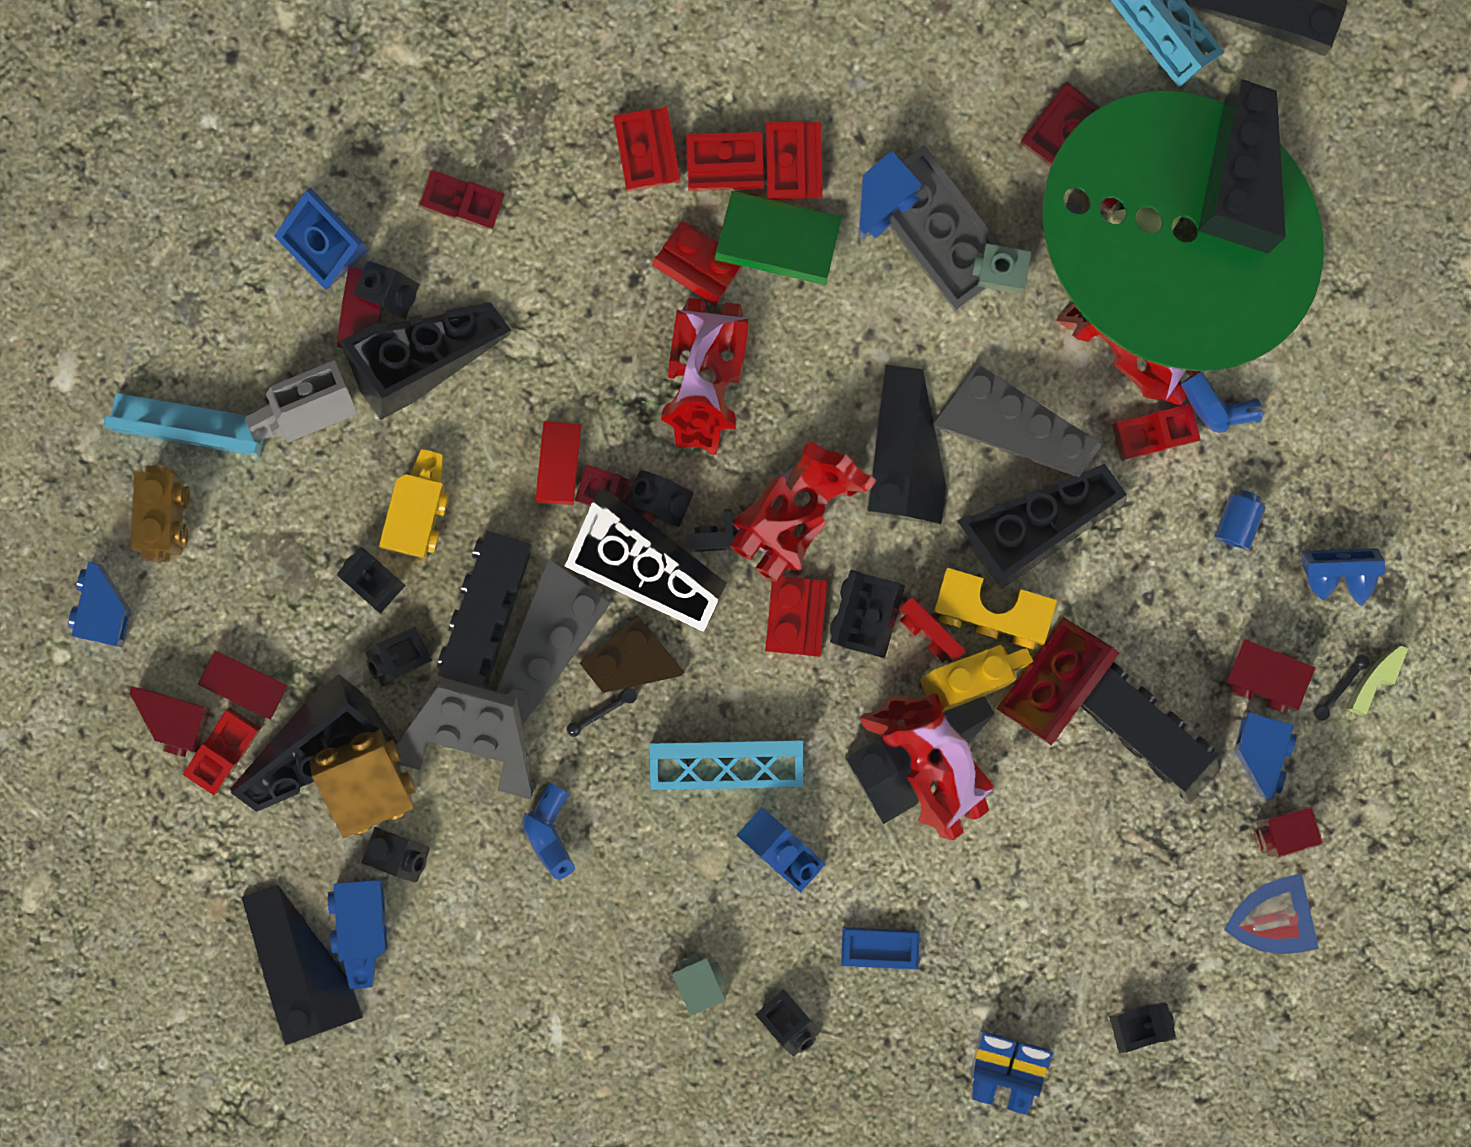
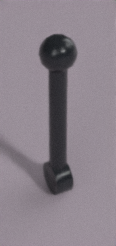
(628, 696)
(1323, 711)

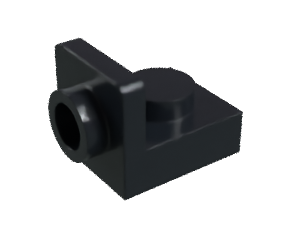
(708, 539)
(397, 656)
(788, 1023)

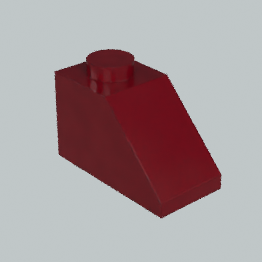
(171, 720)

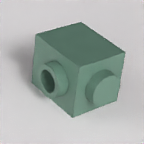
(1002, 268)
(699, 983)

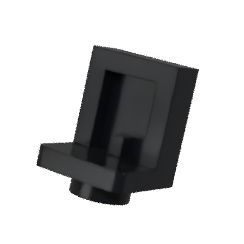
(387, 288)
(659, 497)
(370, 579)
(396, 855)
(1142, 1026)

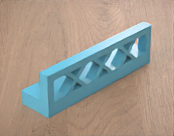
(1168, 39)
(182, 424)
(726, 750)

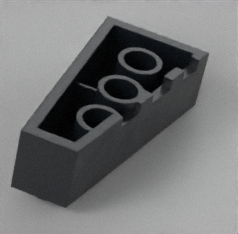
(1245, 173)
(1035, 526)
(643, 563)
(485, 610)
(1151, 733)

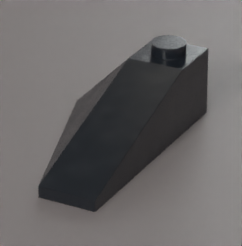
(1297, 22)
(412, 357)
(906, 452)
(324, 721)
(884, 768)
(300, 974)

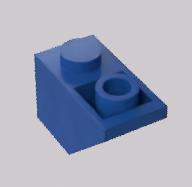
(883, 192)
(101, 610)
(1262, 750)
(781, 849)

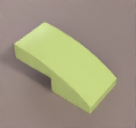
(1383, 671)

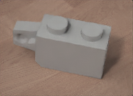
(303, 405)

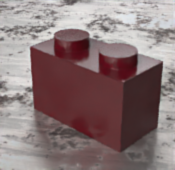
(1268, 676)
(1288, 832)

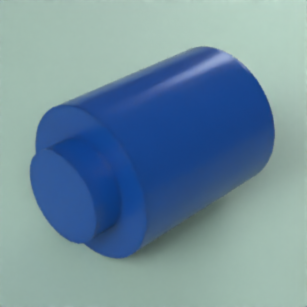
(1240, 520)

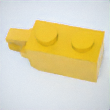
(415, 508)
(975, 676)

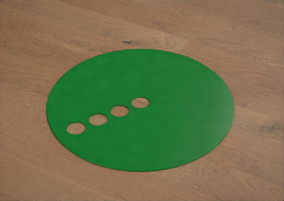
(1148, 292)

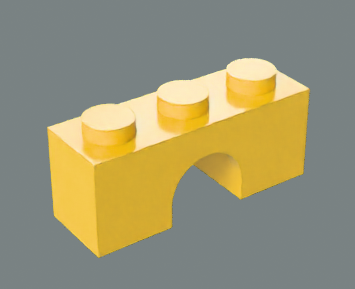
(960, 603)

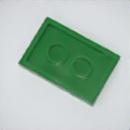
(778, 238)

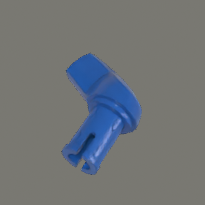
(1213, 410)
(543, 837)

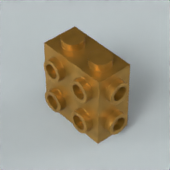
(158, 513)
(363, 782)

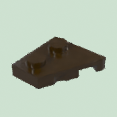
(630, 659)

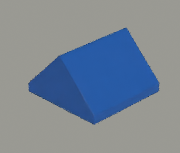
(320, 240)

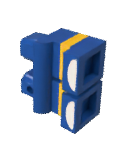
(1024, 1075)

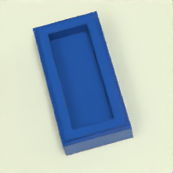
(880, 948)

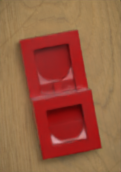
(1156, 432)
(558, 463)
(221, 751)

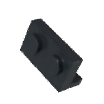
(866, 614)

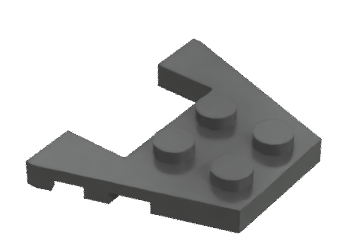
(471, 722)

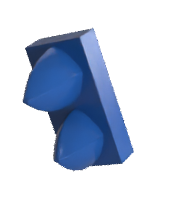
(1358, 567)

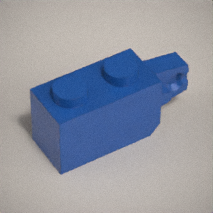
(360, 928)

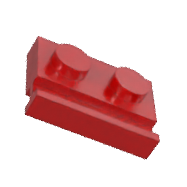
(646, 149)
(794, 160)
(725, 161)
(691, 261)
(796, 616)
(941, 644)

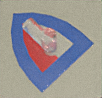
(1275, 918)

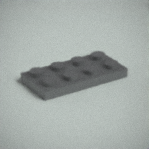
(942, 231)

